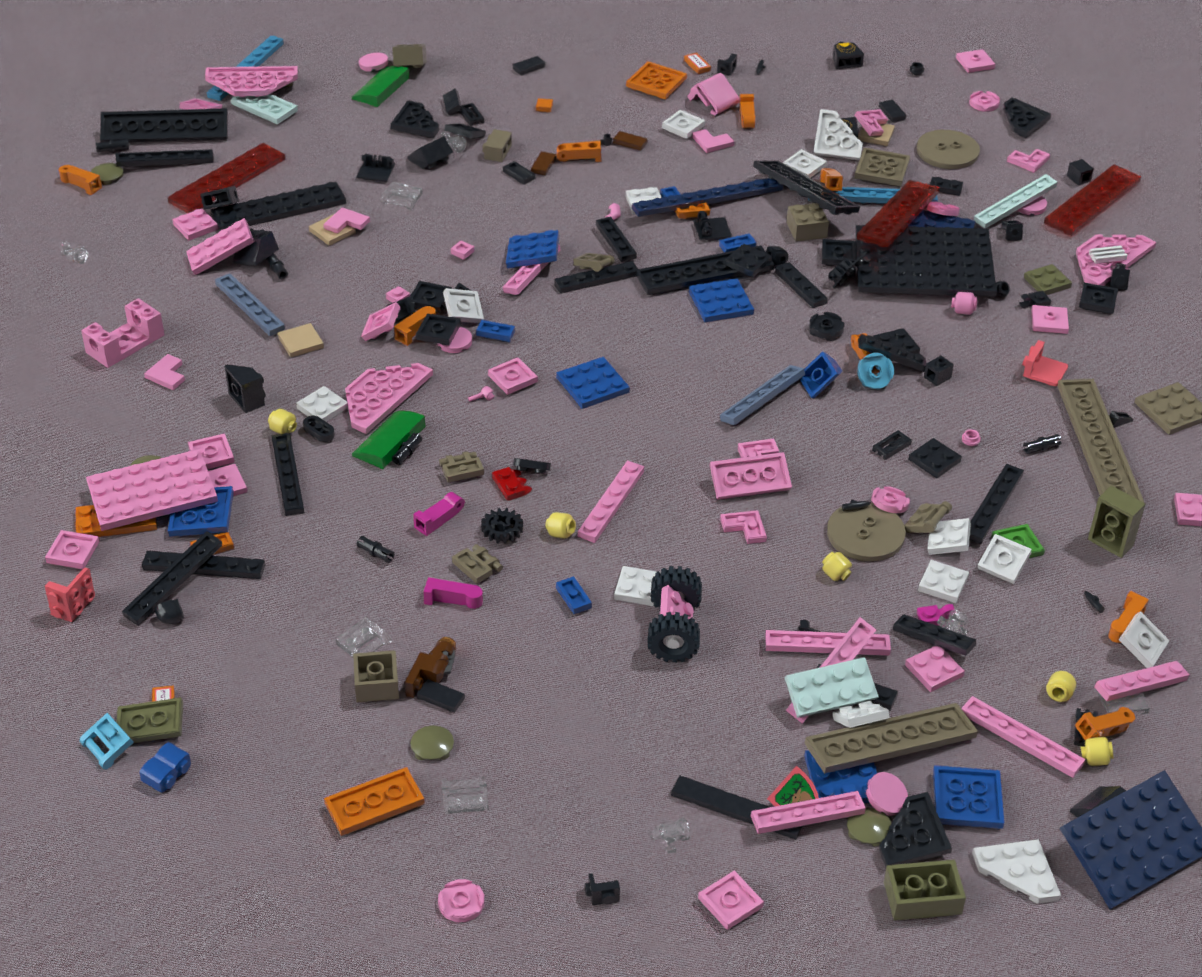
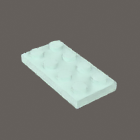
(267, 107)
(831, 687)

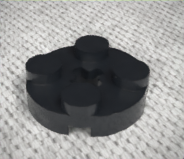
(818, 326)

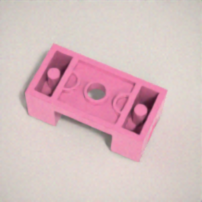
(142, 328)

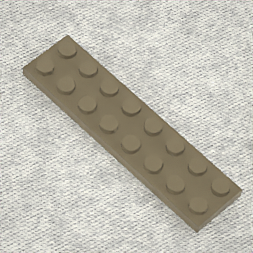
(890, 737)

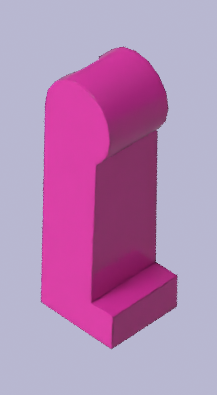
(438, 513)
(452, 593)

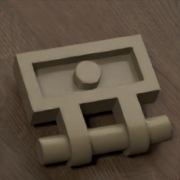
(461, 466)
(472, 563)

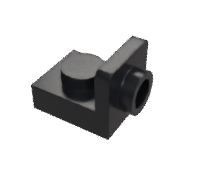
(727, 66)
(1013, 229)

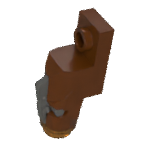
(431, 665)

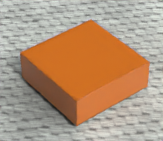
(544, 105)

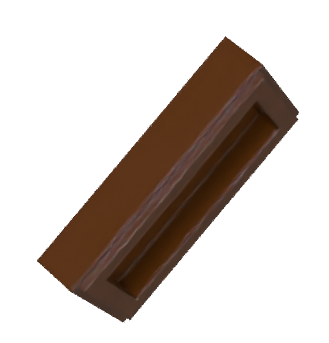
(630, 140)
(543, 163)

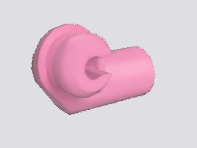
(615, 211)

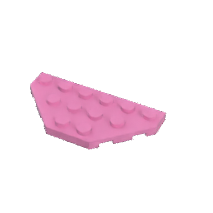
(251, 80)
(1101, 272)
(380, 392)

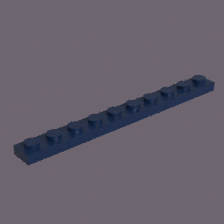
(708, 196)

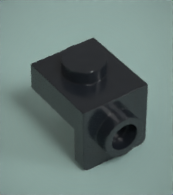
(1119, 276)
(407, 308)
(602, 892)

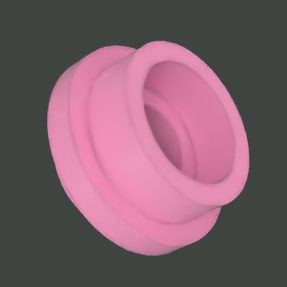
(971, 437)

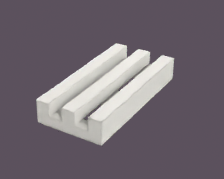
(1108, 254)

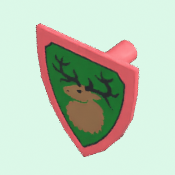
(794, 789)

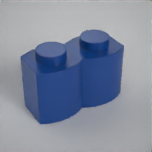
(164, 768)

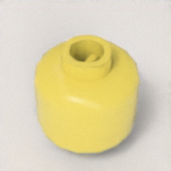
(282, 421)
(560, 525)
(837, 566)
(1061, 686)
(1097, 751)

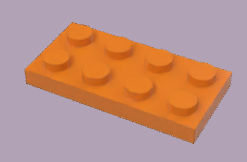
(88, 524)
(374, 801)

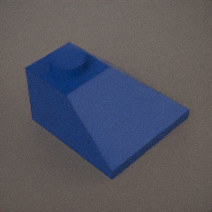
(820, 374)

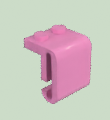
(715, 91)

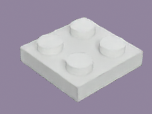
(683, 124)
(806, 163)
(637, 195)
(463, 305)
(322, 404)
(950, 537)
(1004, 559)
(943, 581)
(634, 586)
(1144, 640)
(859, 715)

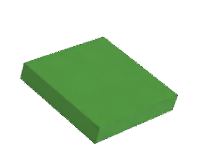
(1024, 536)

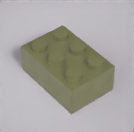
(1116, 521)
(924, 890)

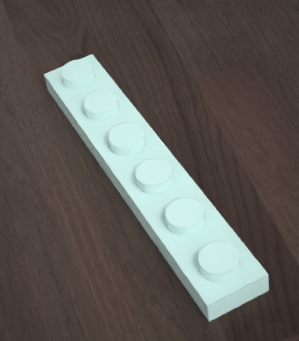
(1015, 201)

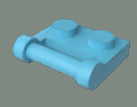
(112, 736)

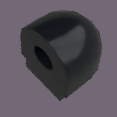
(778, 254)
(169, 612)

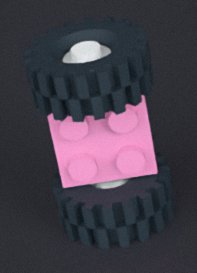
(675, 630)

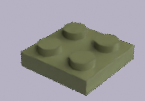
(1048, 279)

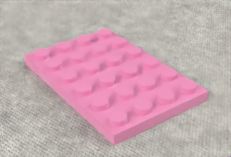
(151, 489)

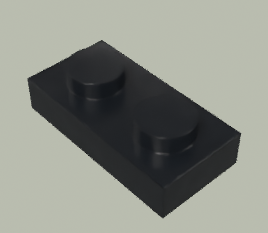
(947, 186)

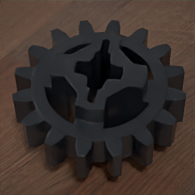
(502, 525)

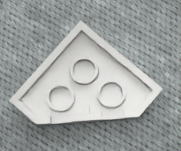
(835, 138)
(1020, 868)

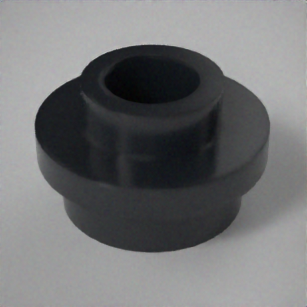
(916, 68)
(1002, 289)

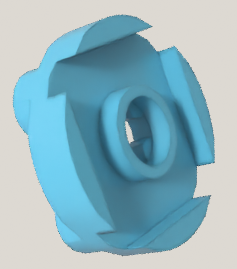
(865, 369)

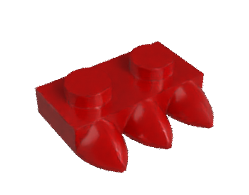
(510, 483)

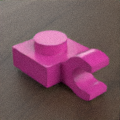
(932, 613)

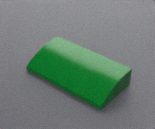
(382, 85)
(388, 437)

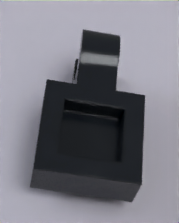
(1035, 298)

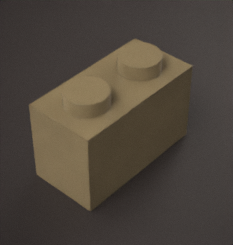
(497, 145)

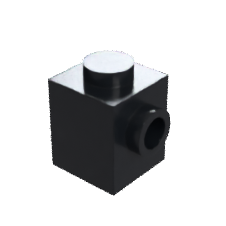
(1080, 172)
(938, 370)

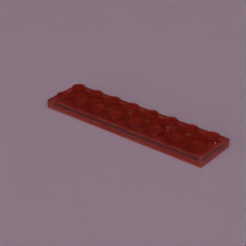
(230, 174)
(1092, 200)
(897, 213)

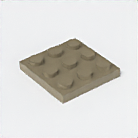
(882, 167)
(1171, 408)

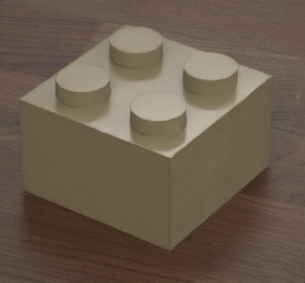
(409, 55)
(807, 222)
(375, 676)

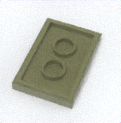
(152, 719)

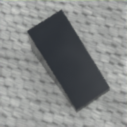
(1119, 418)

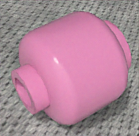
(964, 303)

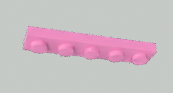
(523, 278)
(1141, 680)
(807, 812)

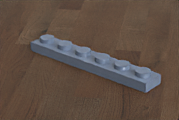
(250, 304)
(762, 395)

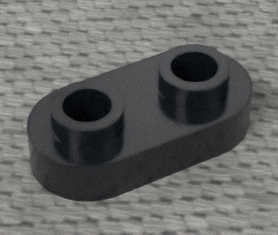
(318, 428)
(524, 464)

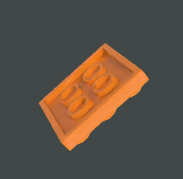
(656, 80)

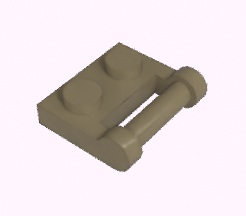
(593, 260)
(927, 517)

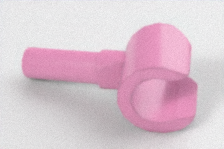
(485, 392)

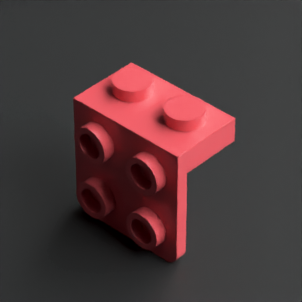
(1043, 368)
(70, 600)

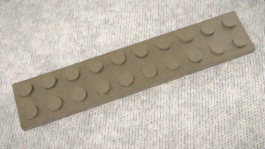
(1097, 436)

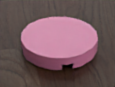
(373, 61)
(984, 101)
(1037, 206)
(940, 208)
(461, 340)
(890, 499)
(886, 793)
(461, 900)

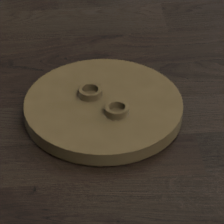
(948, 149)
(866, 533)

